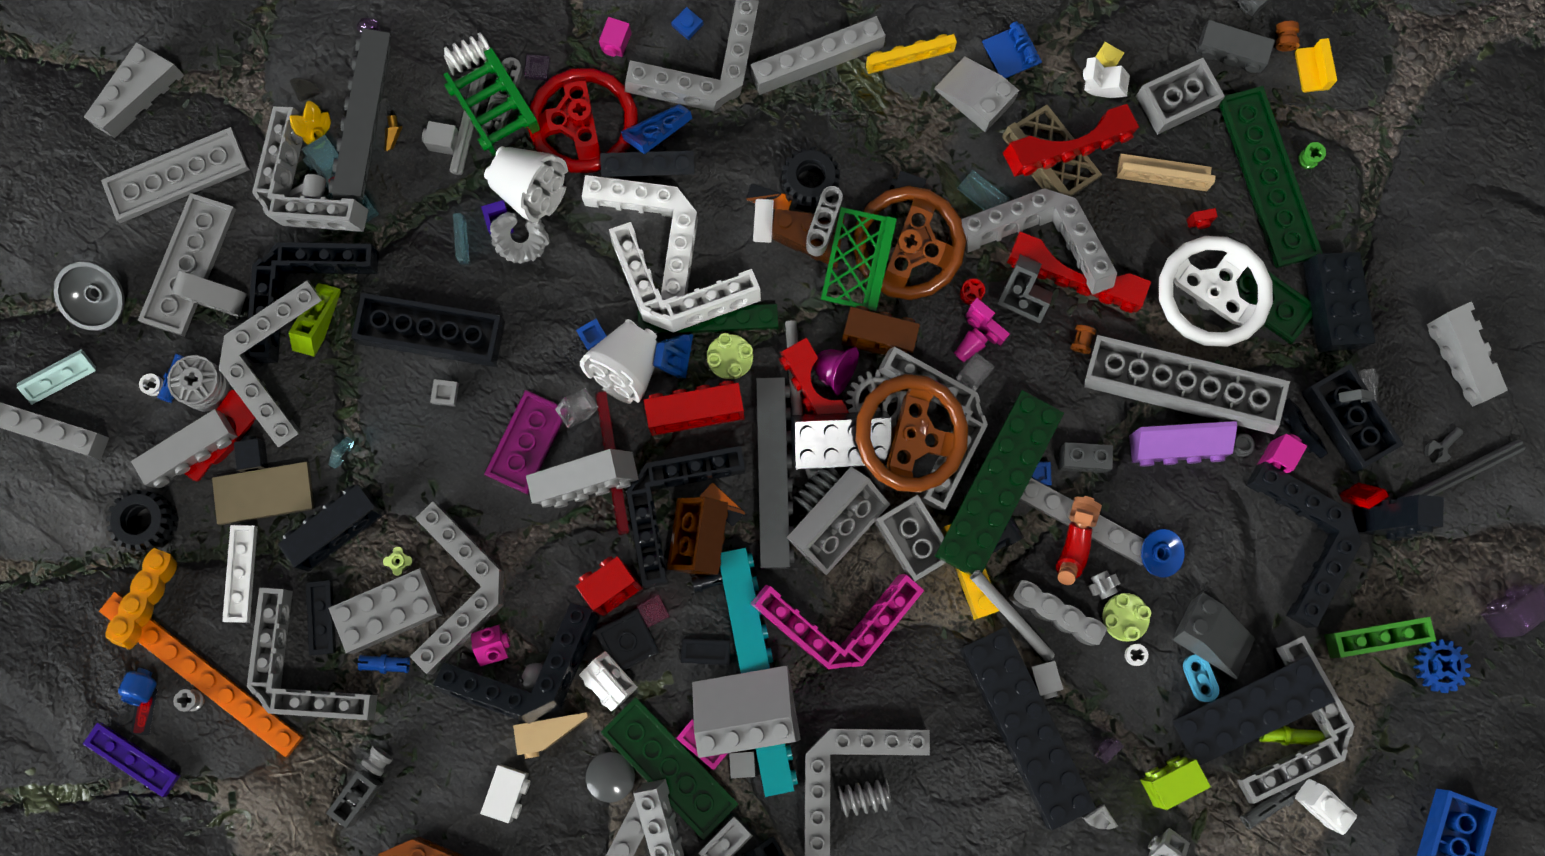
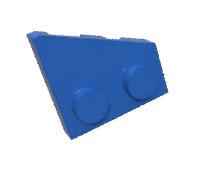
(673, 355)

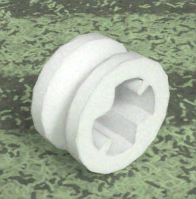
(150, 378)
(1137, 662)

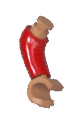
(1078, 540)

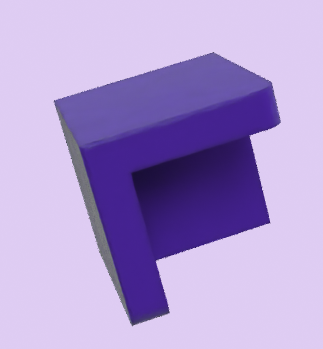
(493, 211)

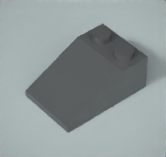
(1214, 635)

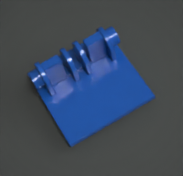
(1012, 51)

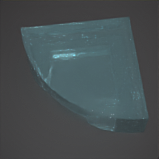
(338, 451)

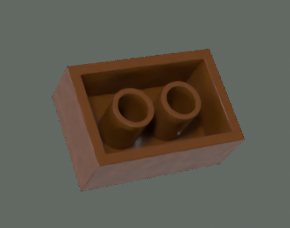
(879, 331)
(698, 535)

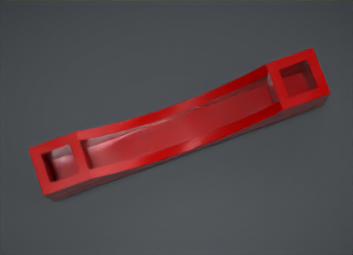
(1032, 153)
(1127, 292)

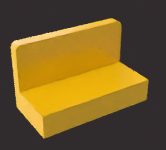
(1316, 67)

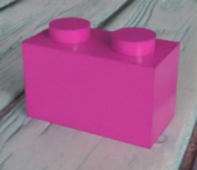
(1284, 452)

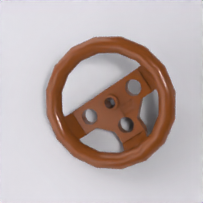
(948, 257)
(946, 444)

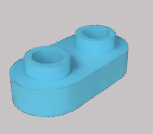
(1201, 677)

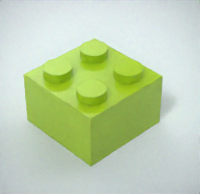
(1174, 782)

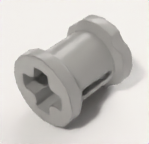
(181, 697)

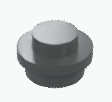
(1243, 445)

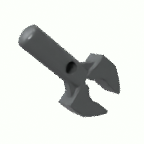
(1443, 446)

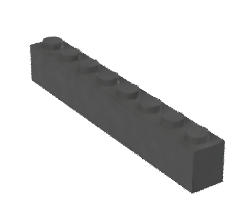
(362, 116)
(773, 479)

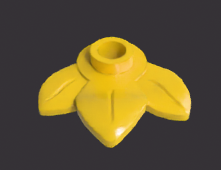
(311, 122)

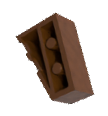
(792, 229)

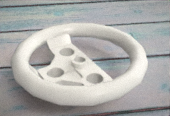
(1214, 292)

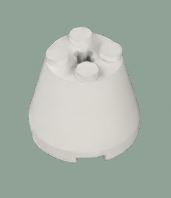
(528, 181)
(623, 362)

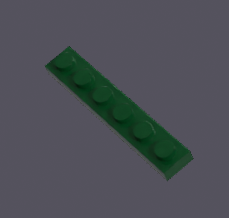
(743, 319)

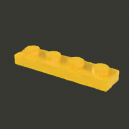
(904, 55)

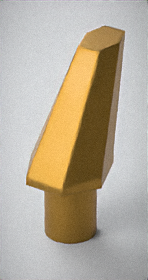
(391, 133)

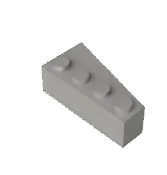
(131, 89)
(1467, 354)

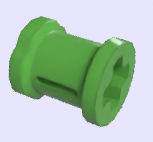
(1316, 150)

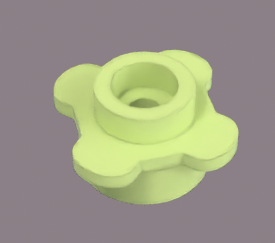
(405, 561)

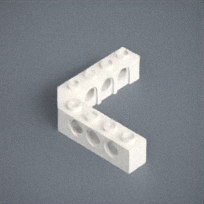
(655, 199)
(685, 310)

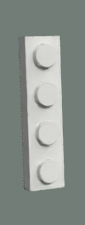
(240, 573)

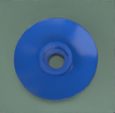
(1170, 556)

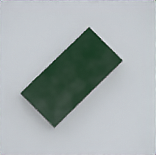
(1289, 308)

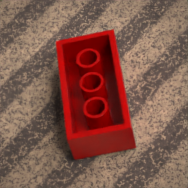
(694, 408)
(608, 585)

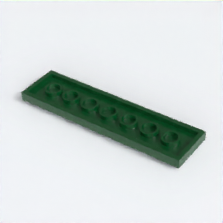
(1269, 177)
(999, 484)

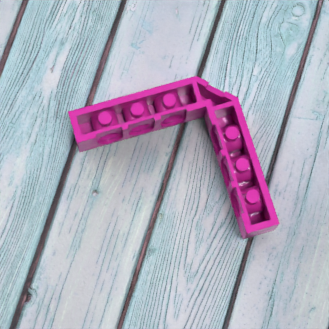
(860, 642)

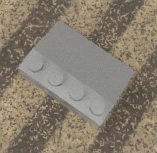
(744, 712)

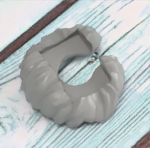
(514, 251)

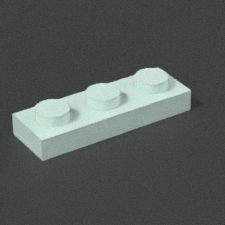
(56, 376)

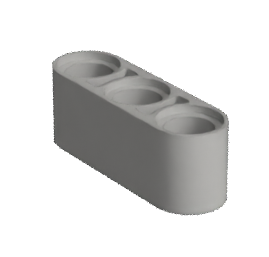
(828, 211)
(209, 293)

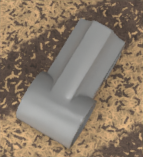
(311, 188)

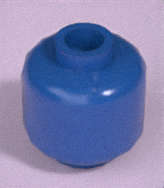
(137, 687)

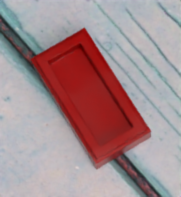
(1364, 495)

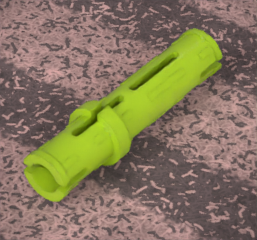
(1287, 735)

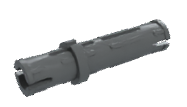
(1271, 805)

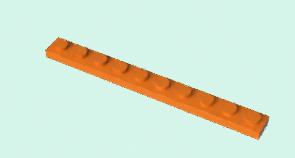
(212, 683)

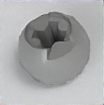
(530, 676)

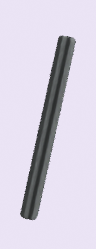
(1469, 469)

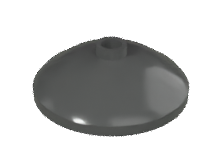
(77, 296)

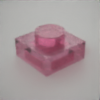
(653, 611)

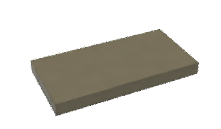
(263, 493)

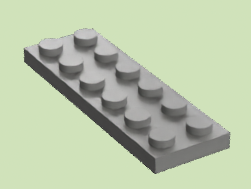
(175, 175)
(192, 251)

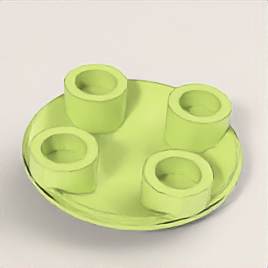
(730, 356)
(1126, 617)

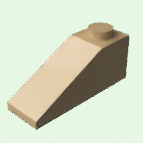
(544, 733)

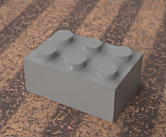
(1180, 96)
(912, 537)

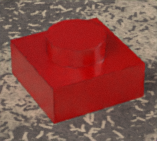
(1202, 219)

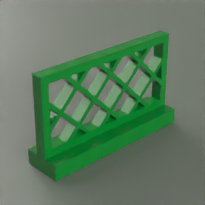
(879, 261)

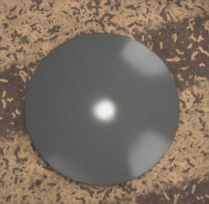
(610, 777)

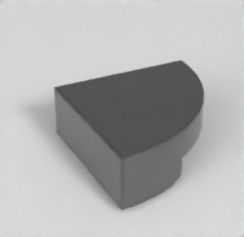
(1360, 394)

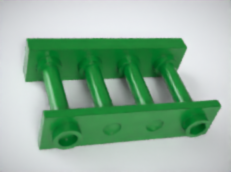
(502, 84)

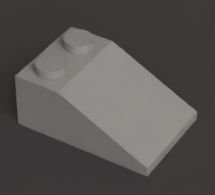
(977, 92)

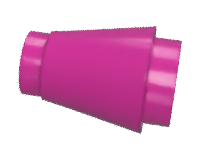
(971, 344)

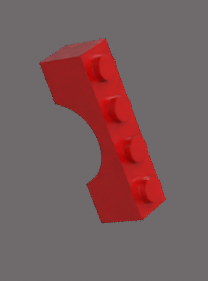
(800, 360)

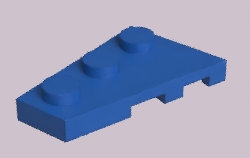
(657, 128)

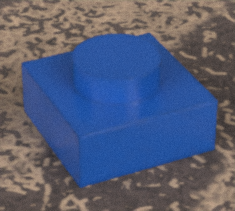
(687, 23)
(591, 334)

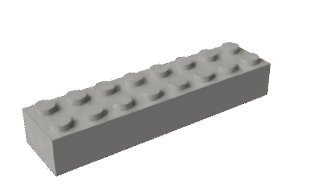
(1187, 384)

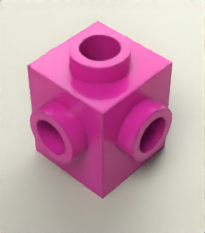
(490, 645)

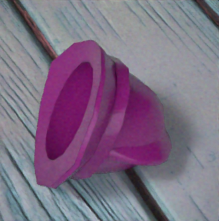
(836, 367)

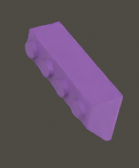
(1183, 442)

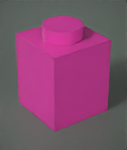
(615, 37)

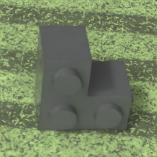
(1022, 294)

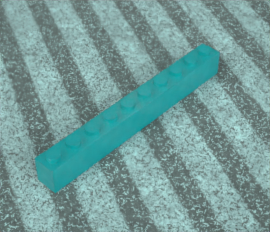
(754, 656)

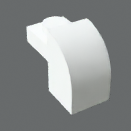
(1105, 81)

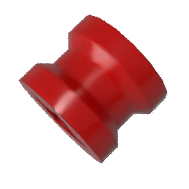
(975, 288)

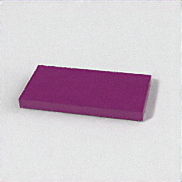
(525, 442)

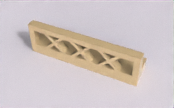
(1165, 172)

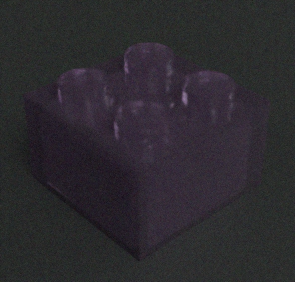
(1517, 611)

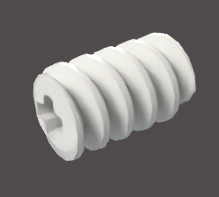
(466, 53)

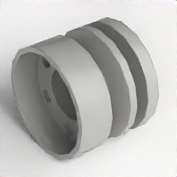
(200, 395)

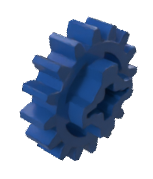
(1452, 666)

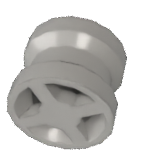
(376, 761)

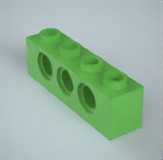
(1380, 637)

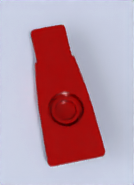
(240, 419)

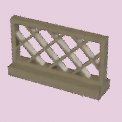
(1047, 177)

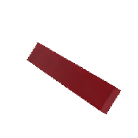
(608, 442)

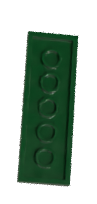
(661, 756)

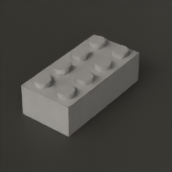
(582, 478)
(838, 520)
(385, 611)

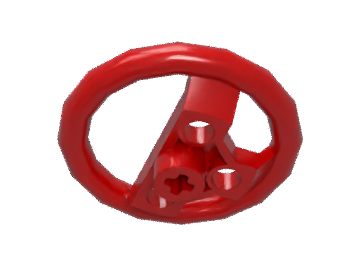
(579, 116)

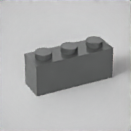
(1235, 47)

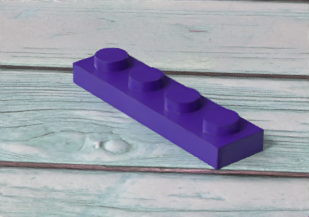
(131, 759)

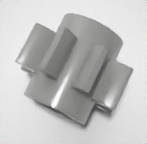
(1104, 584)

